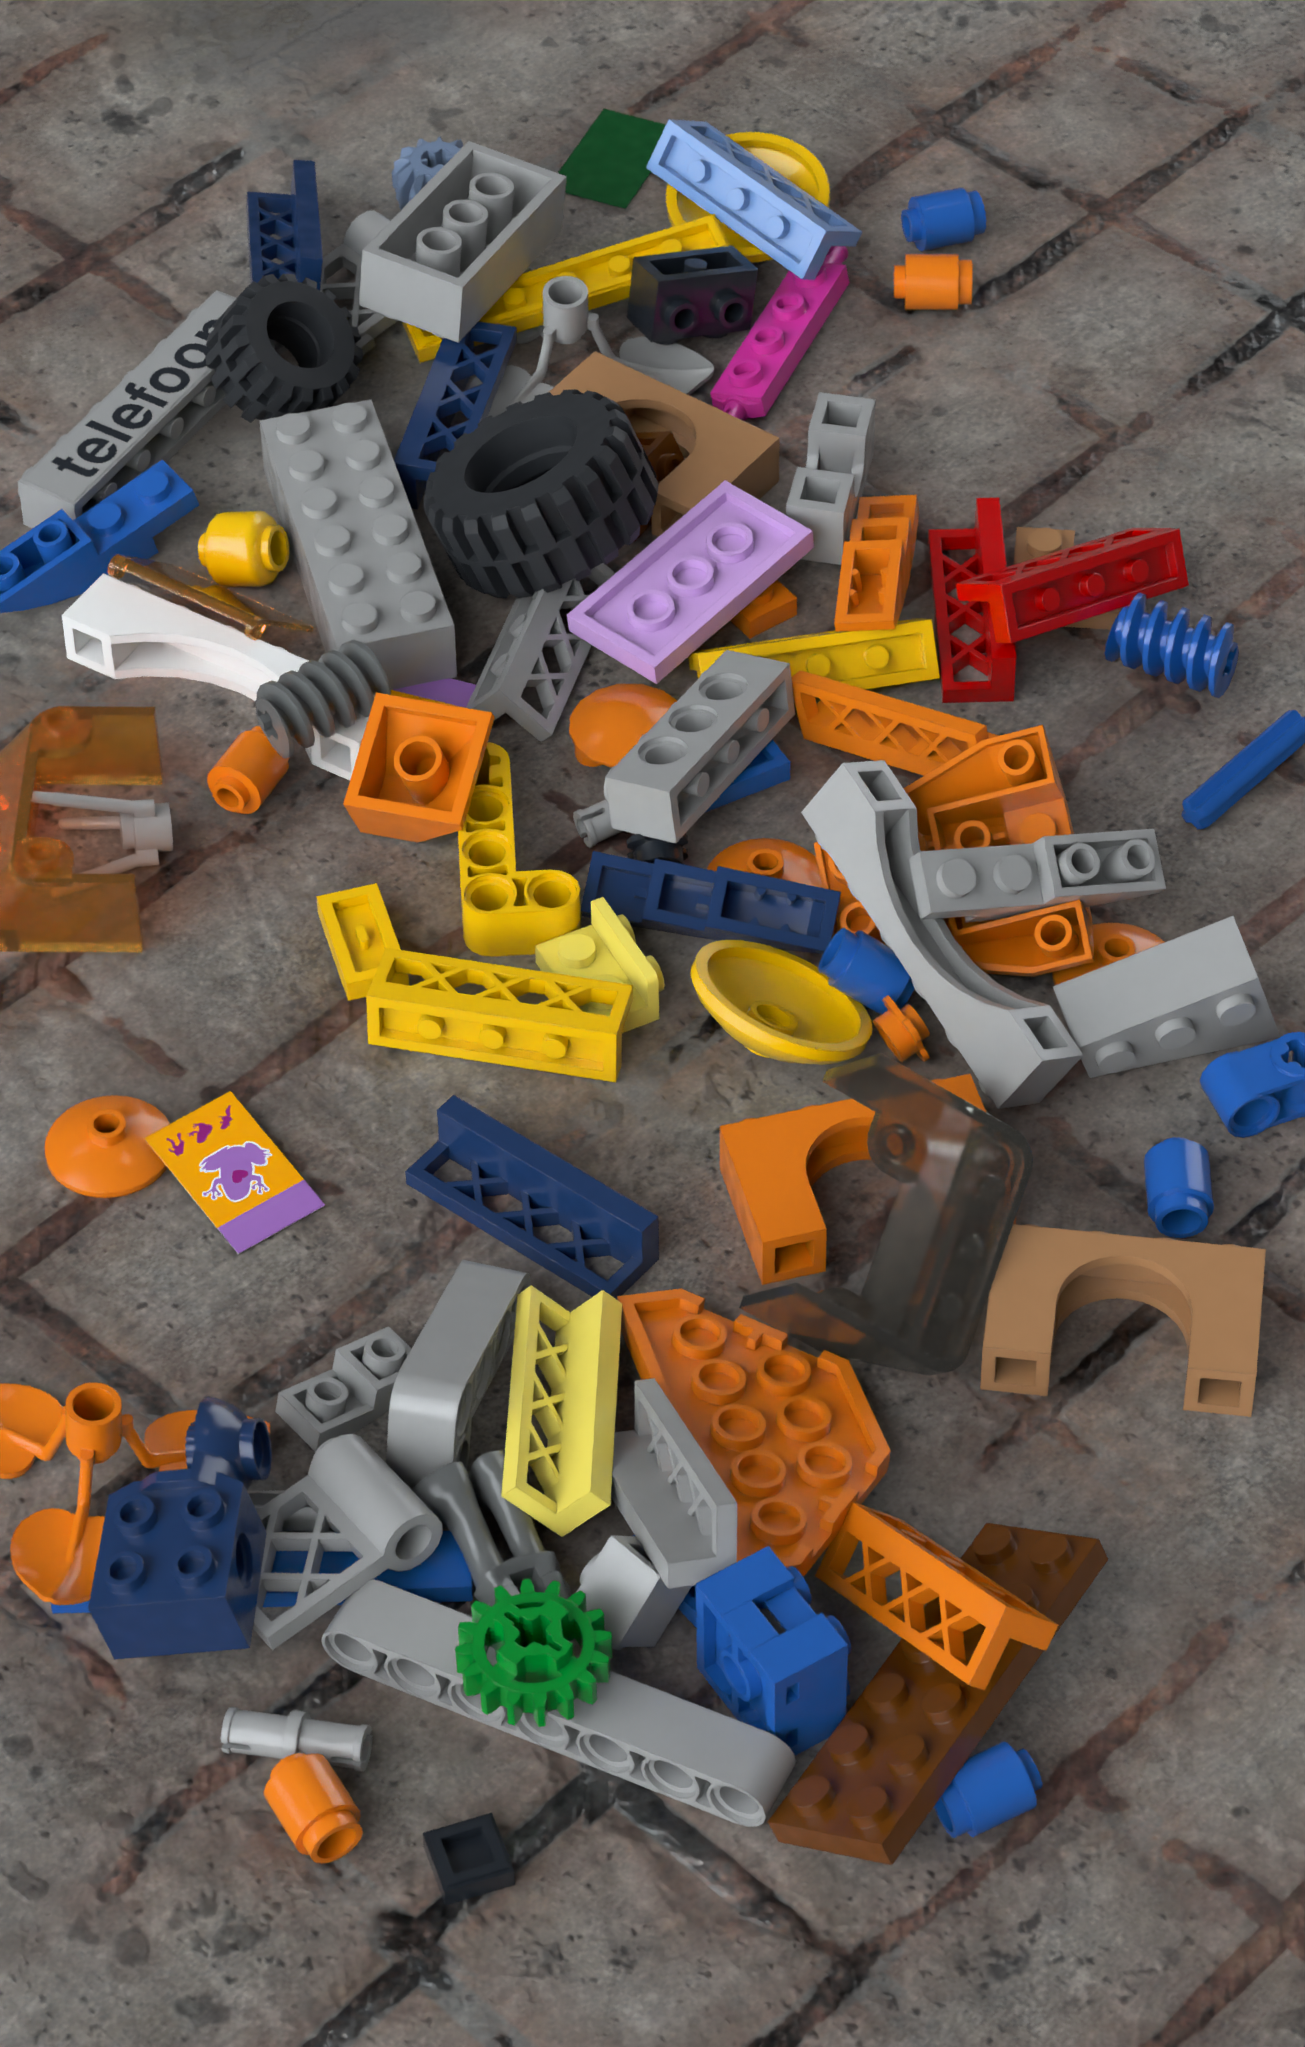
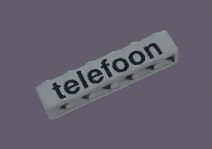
(133, 426)

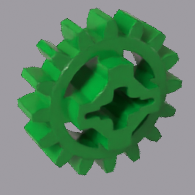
(534, 1652)

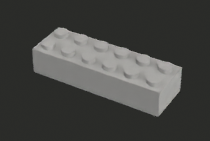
(358, 540)

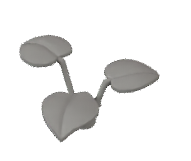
(565, 322)

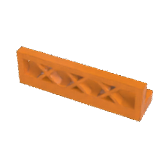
(880, 725)
(894, 1546)

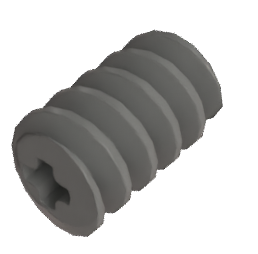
(318, 694)

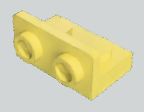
(610, 954)

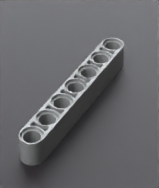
(626, 1732)

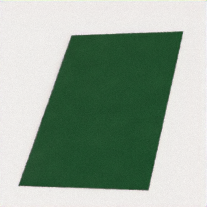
(612, 158)

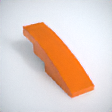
(877, 563)

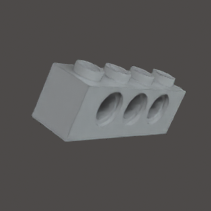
(700, 746)

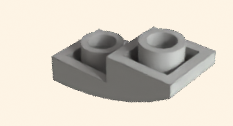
(349, 1393)

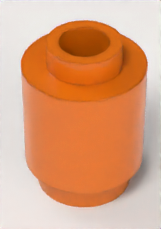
(933, 281)
(246, 772)
(314, 1807)

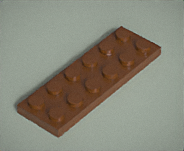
(920, 1720)

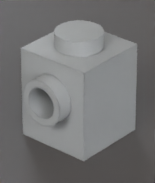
(629, 1593)

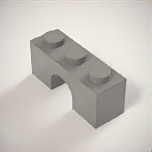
(835, 473)

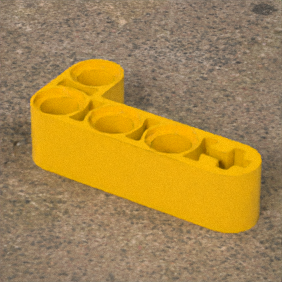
(502, 907)

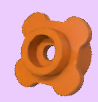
(902, 1031)

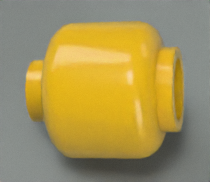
(244, 549)

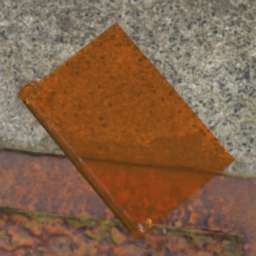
(206, 594)

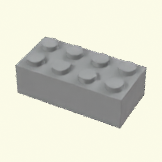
(462, 241)

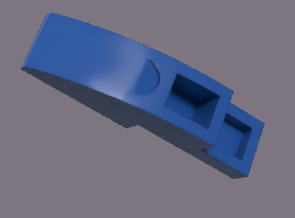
(68, 555)

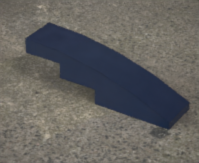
(713, 903)

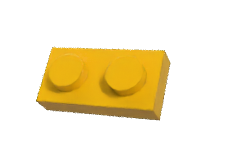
(357, 936)

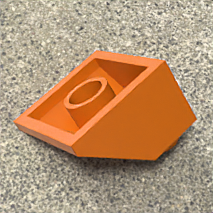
(416, 768)

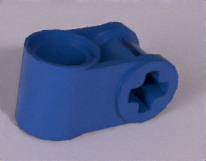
(1258, 1085)

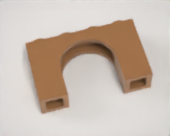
(711, 440)
(1201, 1286)

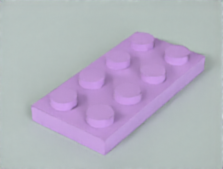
(690, 581)

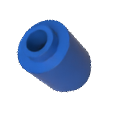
(943, 218)
(865, 970)
(1178, 1187)
(989, 1791)

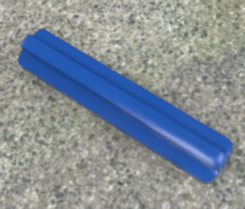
(1244, 770)

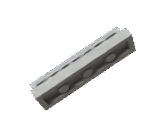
(520, 663)
(672, 1493)

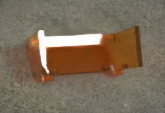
(40, 896)

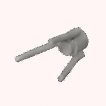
(141, 824)

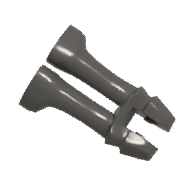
(456, 1501)

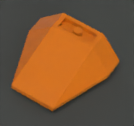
(988, 797)

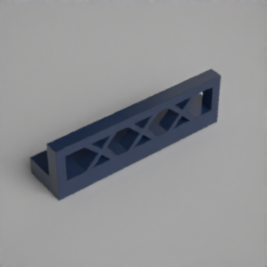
(296, 224)
(445, 395)
(546, 1184)

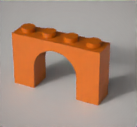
(777, 1160)

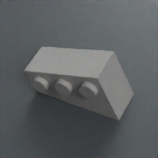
(1168, 1002)

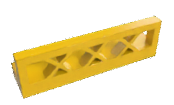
(851, 657)
(494, 1022)

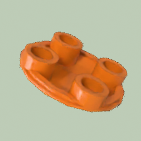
(614, 721)

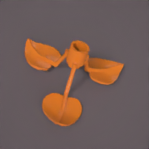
(53, 1547)

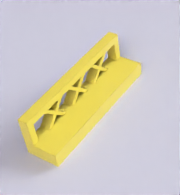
(576, 1417)

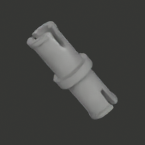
(285, 1735)

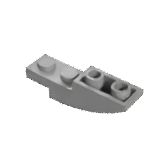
(1038, 875)

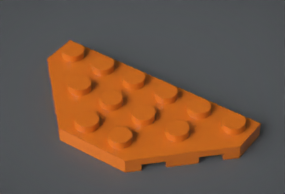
(772, 1420)

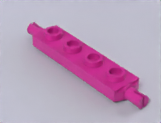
(780, 339)

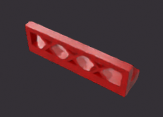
(1079, 582)
(999, 658)

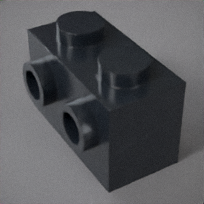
(692, 294)

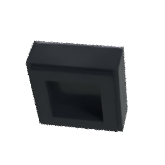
(468, 1859)

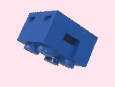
(771, 1652)

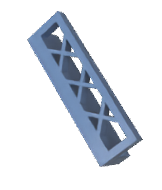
(749, 196)

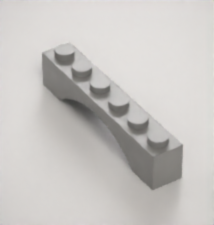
(1006, 1039)

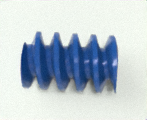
(1173, 646)

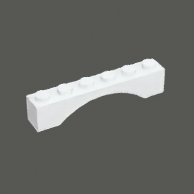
(141, 635)

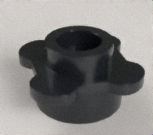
(649, 848)

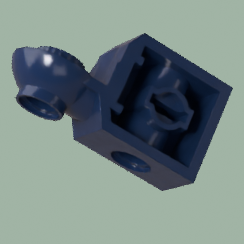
(186, 1545)

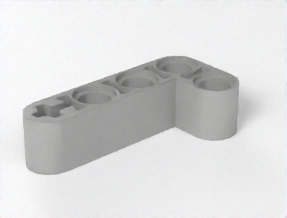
(451, 1370)

